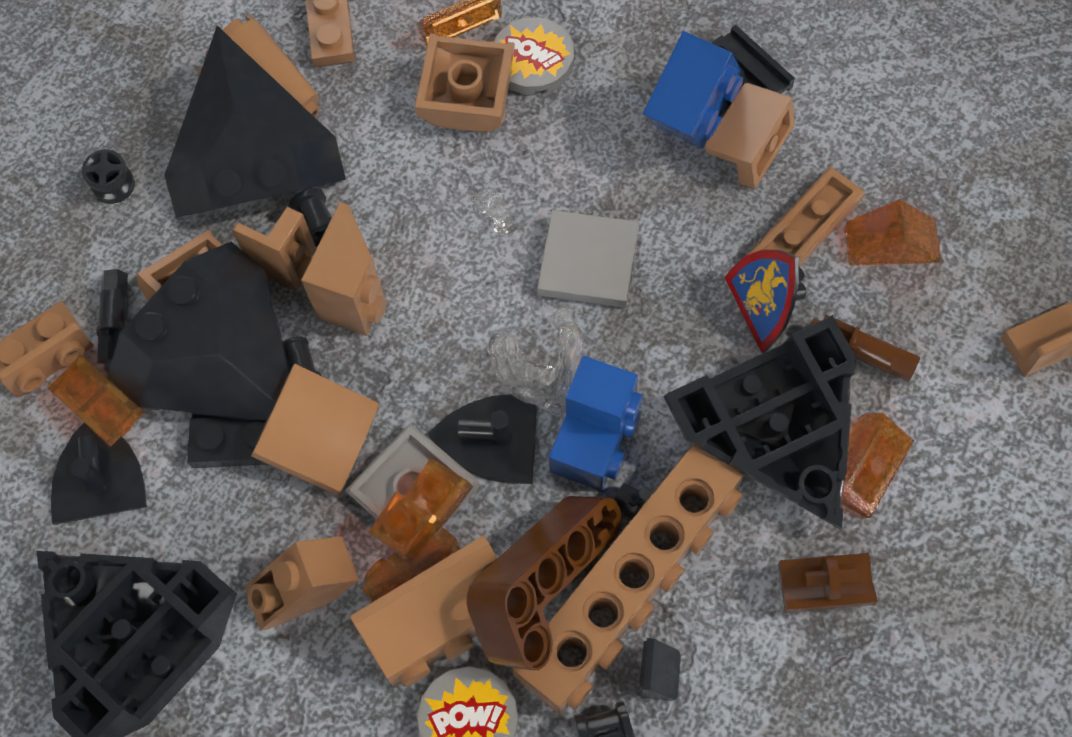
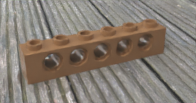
(694, 475)

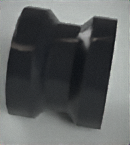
(98, 170)

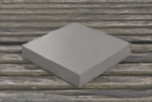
(588, 258)
(398, 469)

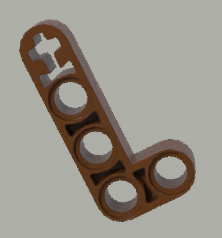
(515, 588)

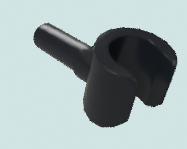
(630, 499)

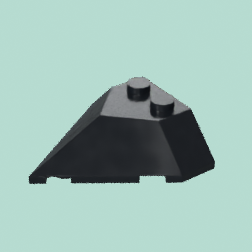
(245, 138)
(205, 341)
(780, 417)
(126, 636)

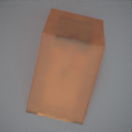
(892, 236)

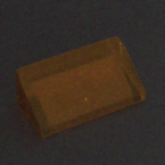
(459, 18)
(873, 459)

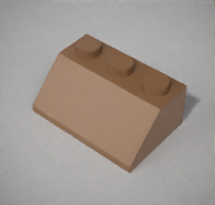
(424, 616)

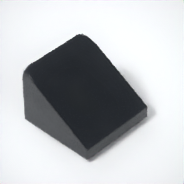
(659, 671)

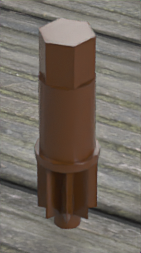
(878, 352)

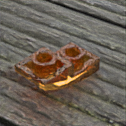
(96, 400)
(428, 504)
(395, 571)

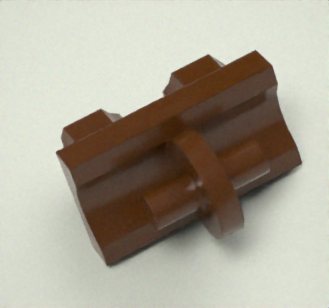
(827, 582)

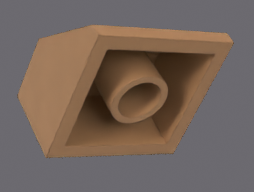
(344, 277)

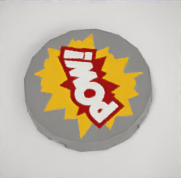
(541, 54)
(468, 705)

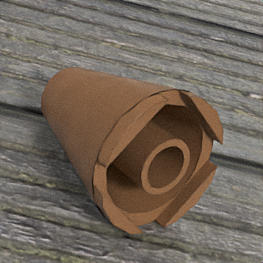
(264, 50)

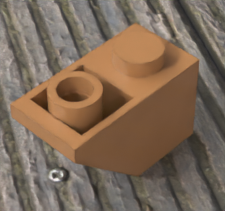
(301, 581)

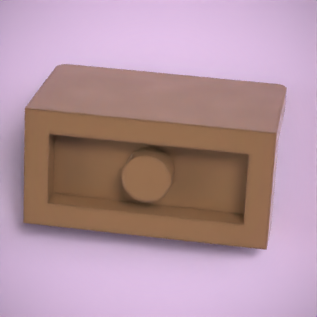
(753, 132)
(284, 251)
(1041, 340)

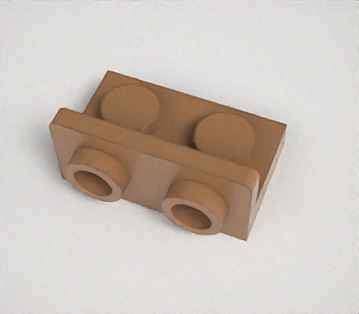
(41, 349)

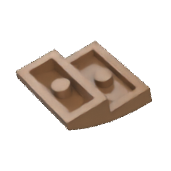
(315, 430)

